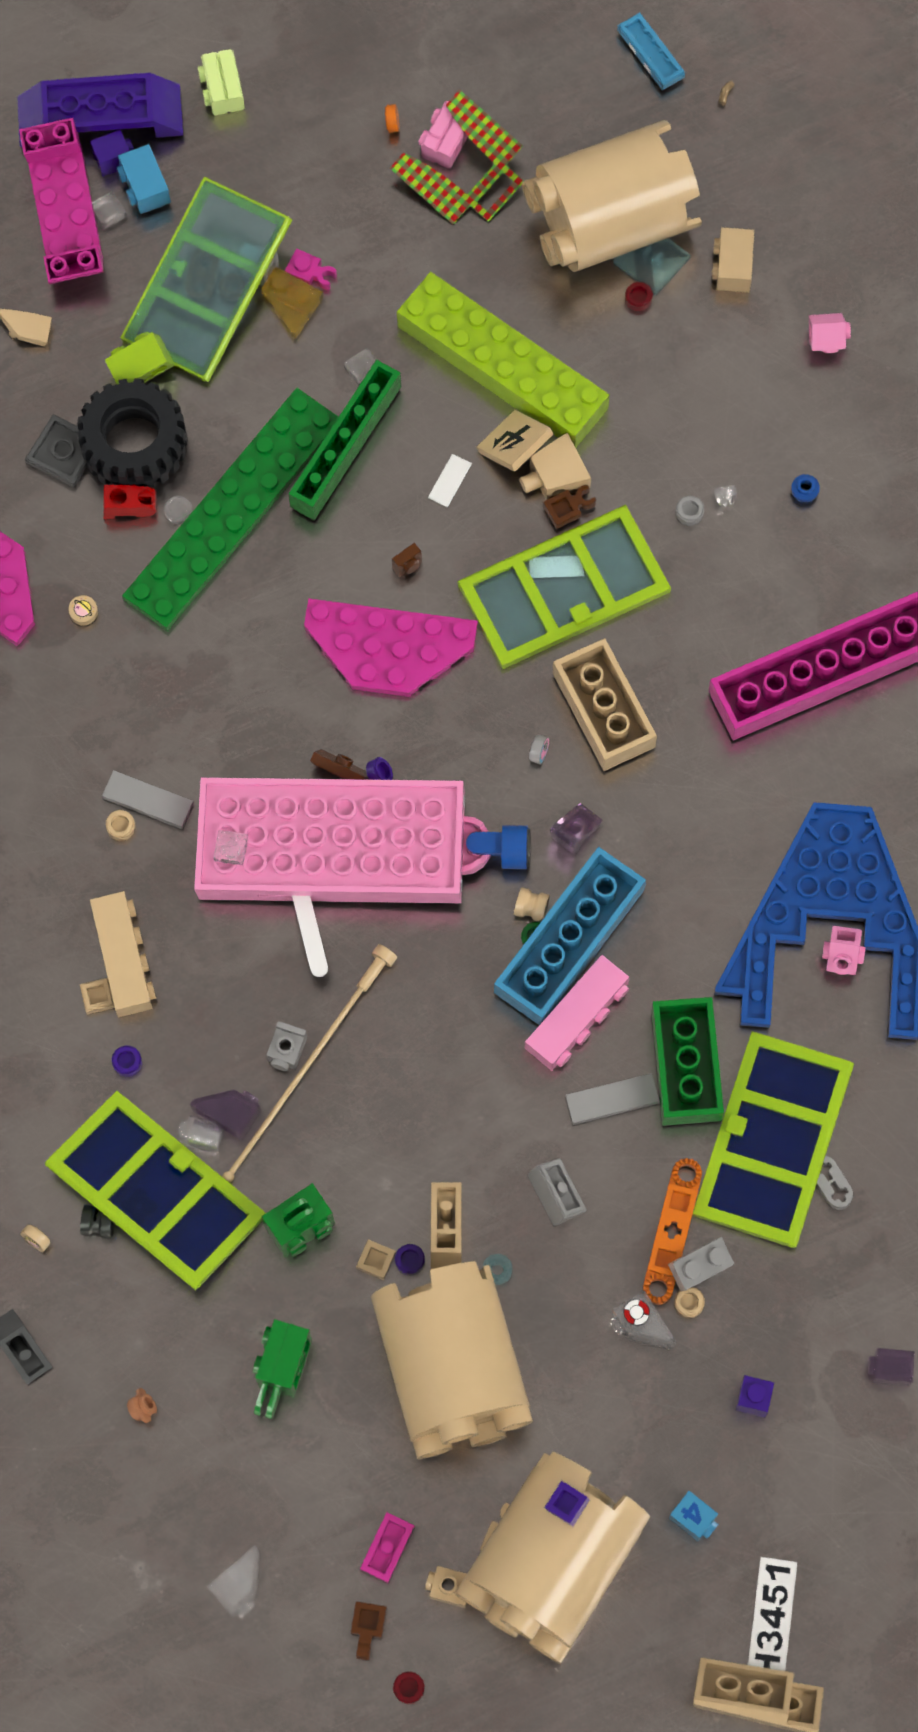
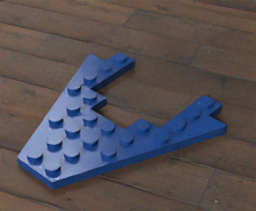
(830, 872)

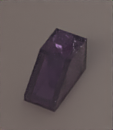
(229, 1110)

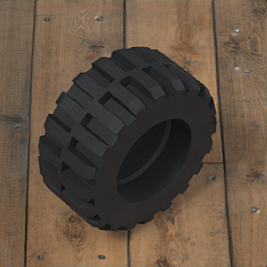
(127, 402)

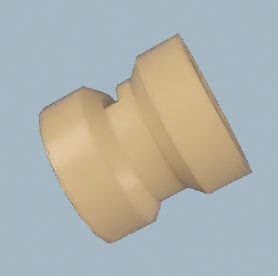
(531, 904)

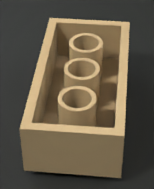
(604, 704)

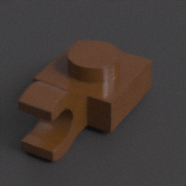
(367, 1624)

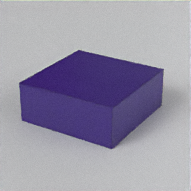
(567, 1503)

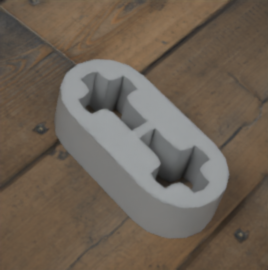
(840, 1182)

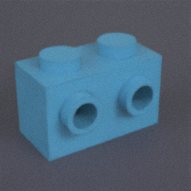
(144, 179)

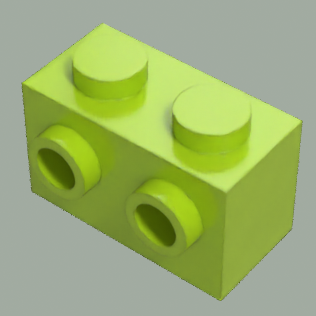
(141, 359)

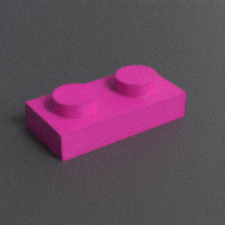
(387, 1547)

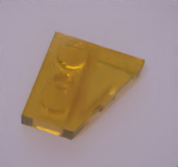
(291, 299)

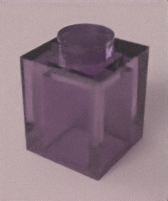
(892, 1367)

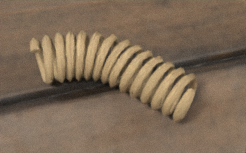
(723, 95)

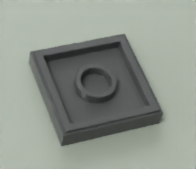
(58, 452)

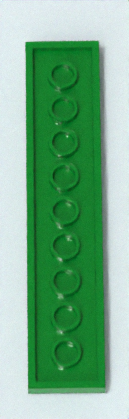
(230, 510)

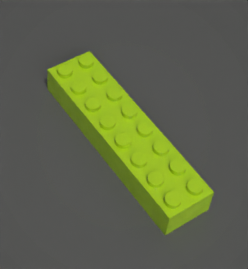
(502, 359)

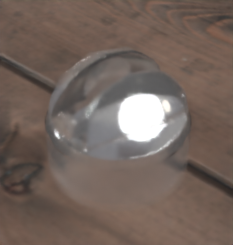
(725, 495)

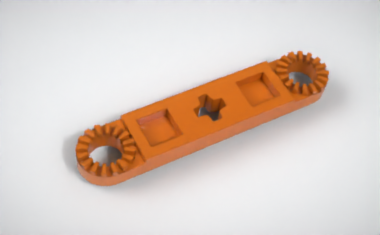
(676, 1210)

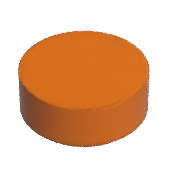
(392, 118)

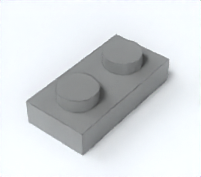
(701, 1264)

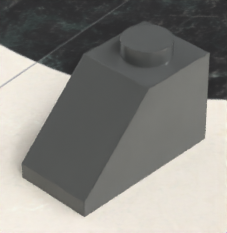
(21, 1348)

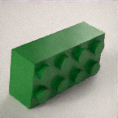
(687, 1061)

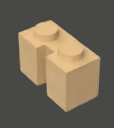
(734, 259)

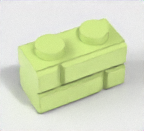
(222, 82)

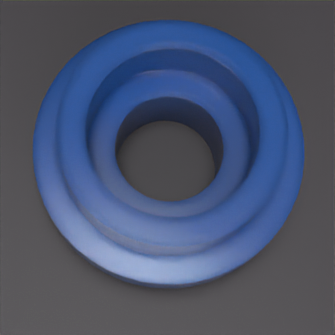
(805, 495)

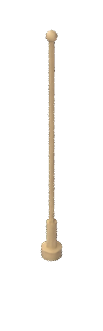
(383, 957)

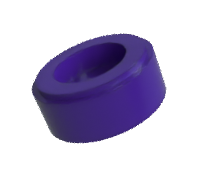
(379, 769)
(126, 1061)
(410, 1259)

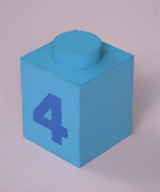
(694, 1517)

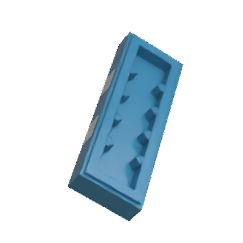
(651, 51)

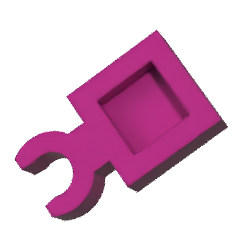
(307, 268)

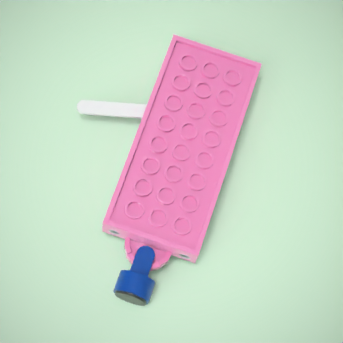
(345, 844)

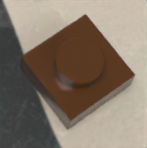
(407, 560)

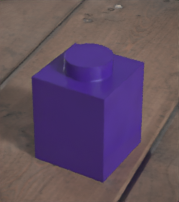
(106, 151)
(755, 1396)

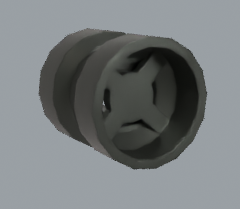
(95, 1222)

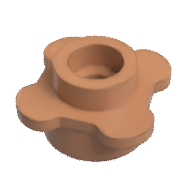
(141, 1406)

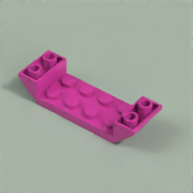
(62, 200)

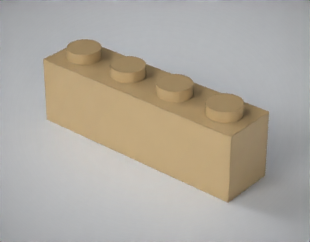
(121, 954)

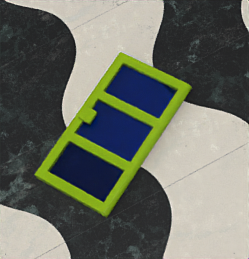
(773, 1139)
(156, 1190)

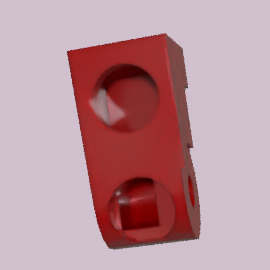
(128, 501)

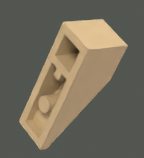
(446, 1224)

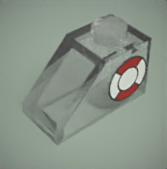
(642, 1322)

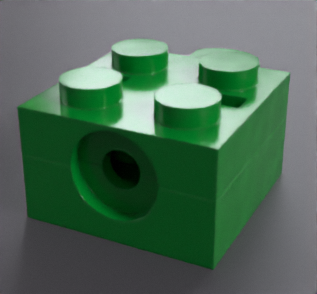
(299, 1221)
(281, 1363)

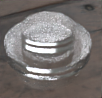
(177, 509)

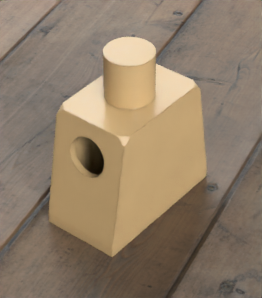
(556, 469)

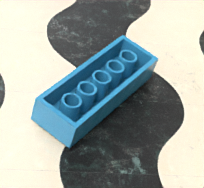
(569, 936)

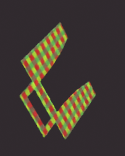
(443, 193)

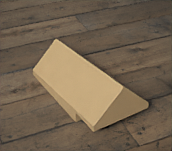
(758, 1695)

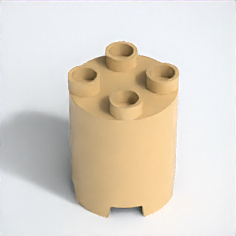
(612, 198)
(452, 1360)
(545, 1574)

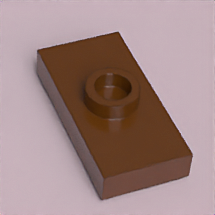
(338, 765)

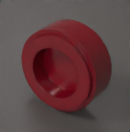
(638, 296)
(408, 1687)

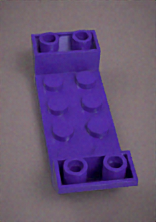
(105, 103)

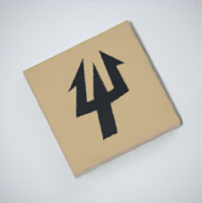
(514, 440)

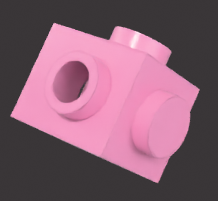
(828, 332)

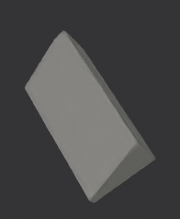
(556, 1191)

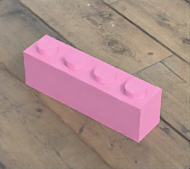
(577, 1012)

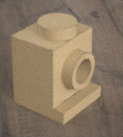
(435, 1582)

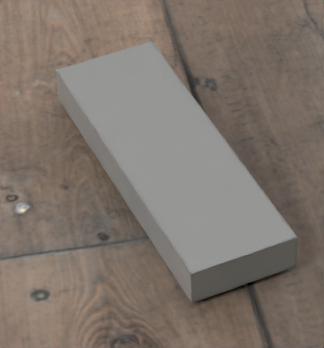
(147, 799)
(612, 1099)

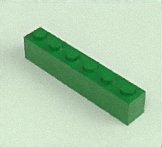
(345, 439)

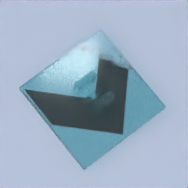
(654, 263)

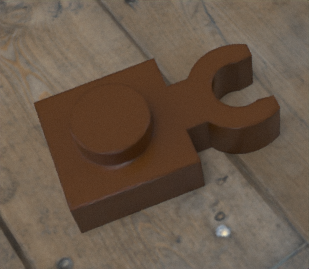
(566, 508)

